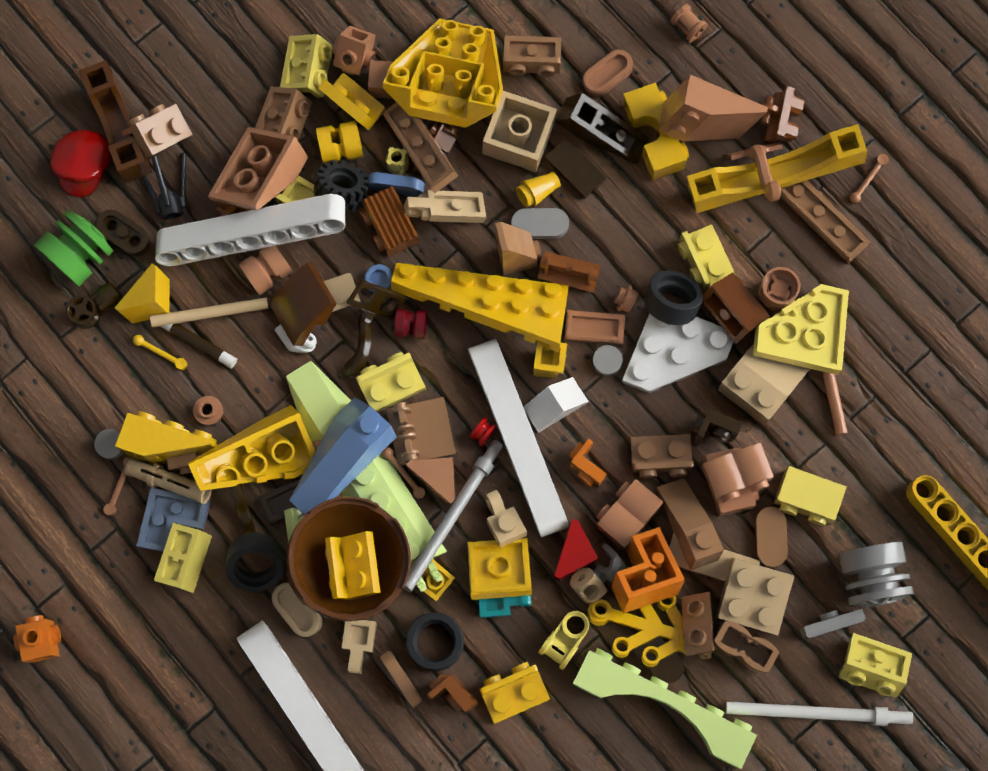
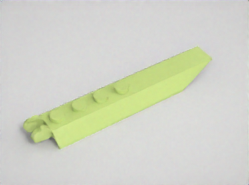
(318, 403)

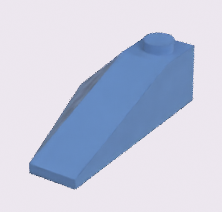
(344, 452)

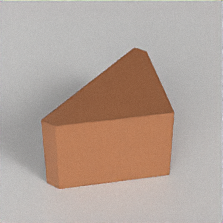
(437, 475)

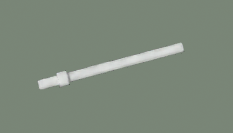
(879, 716)

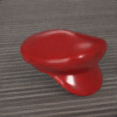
(80, 161)

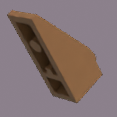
(516, 248)
(690, 524)

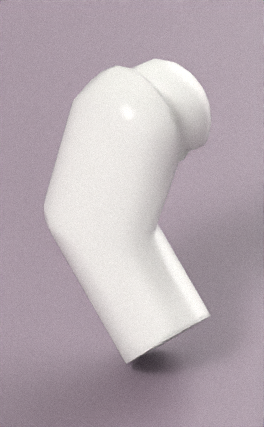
(308, 346)

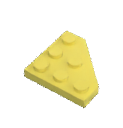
(807, 331)

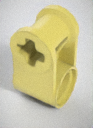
(564, 640)

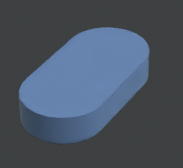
(402, 184)

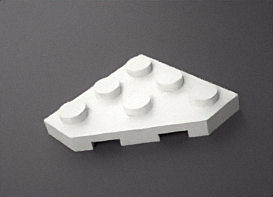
(675, 352)

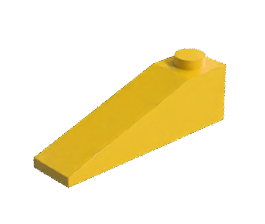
(262, 452)

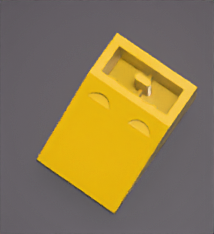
(154, 442)

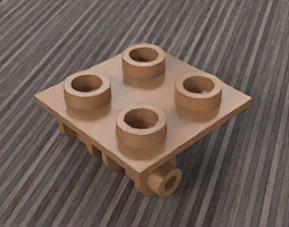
(421, 430)

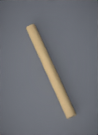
(209, 312)

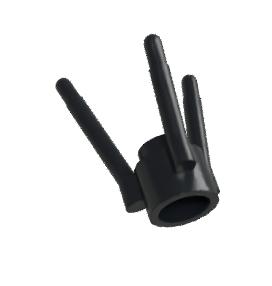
(169, 204)

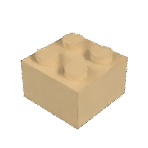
(519, 131)
(754, 596)

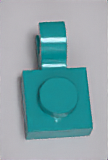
(501, 606)

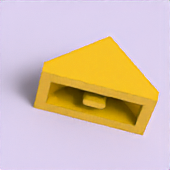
(146, 297)

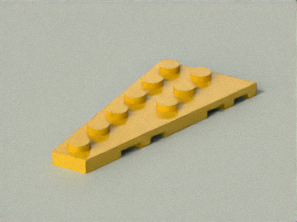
(491, 300)

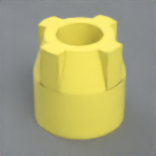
(397, 167)

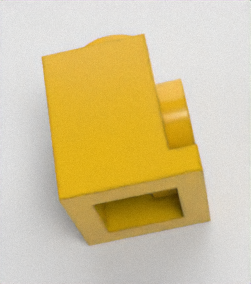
(549, 362)

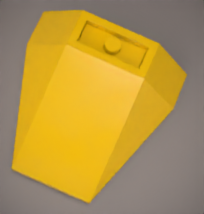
(448, 75)

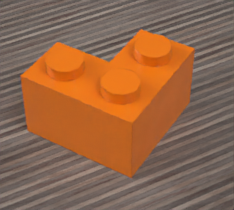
(653, 572)

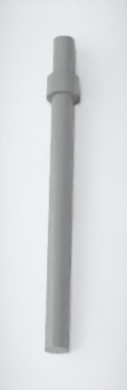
(481, 469)

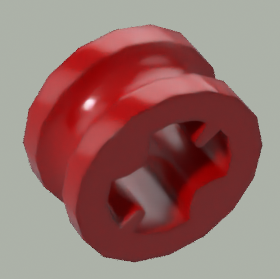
(483, 431)

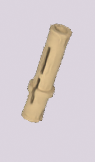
(140, 469)

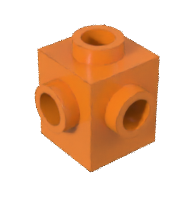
(37, 639)

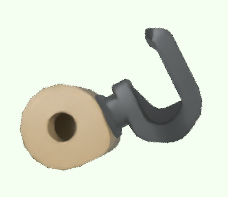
(591, 583)

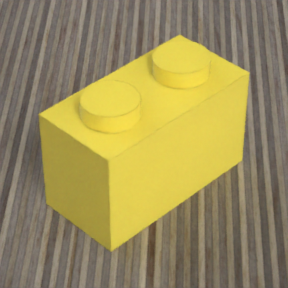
(809, 496)

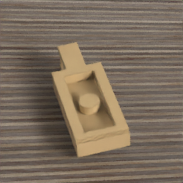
(447, 206)

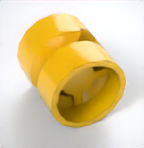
(350, 141)

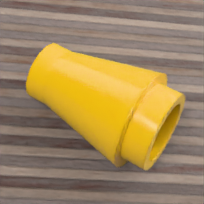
(536, 189)

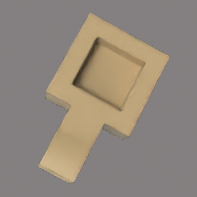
(504, 523)
(358, 638)

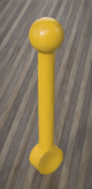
(180, 363)

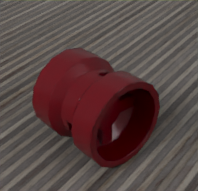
(404, 321)

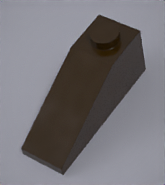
(600, 127)

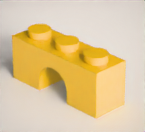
(644, 108)

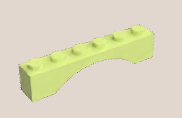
(723, 739)

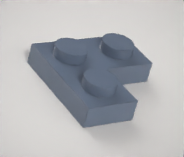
(165, 509)

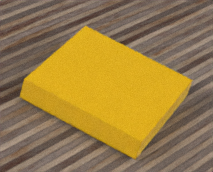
(499, 571)

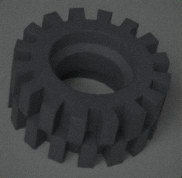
(346, 176)

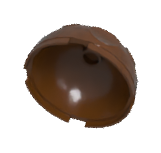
(309, 567)

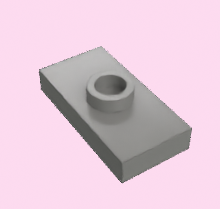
(831, 622)

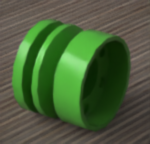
(74, 247)

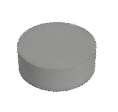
(607, 360)
(105, 444)

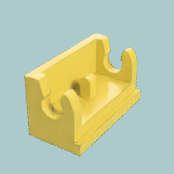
(183, 557)

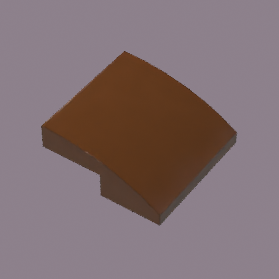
(302, 304)

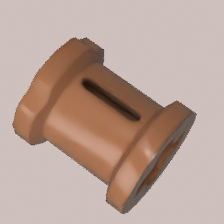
(688, 23)

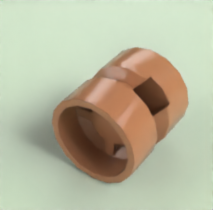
(265, 269)
(778, 289)

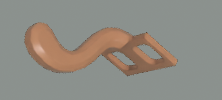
(758, 153)

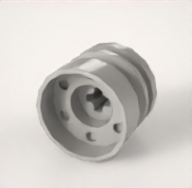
(876, 574)

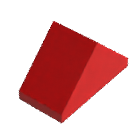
(576, 552)

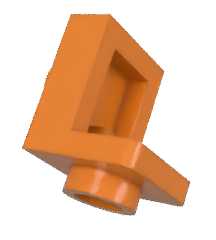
(587, 471)

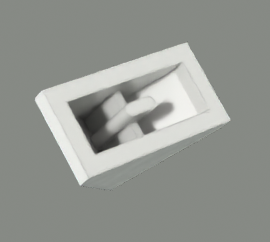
(554, 403)

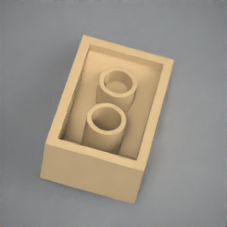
(761, 385)

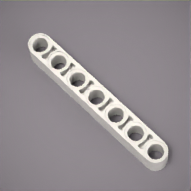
(250, 230)
(518, 438)
(297, 700)

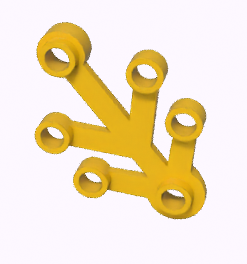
(649, 627)

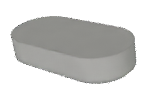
(542, 222)

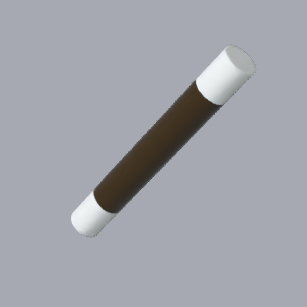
(201, 344)

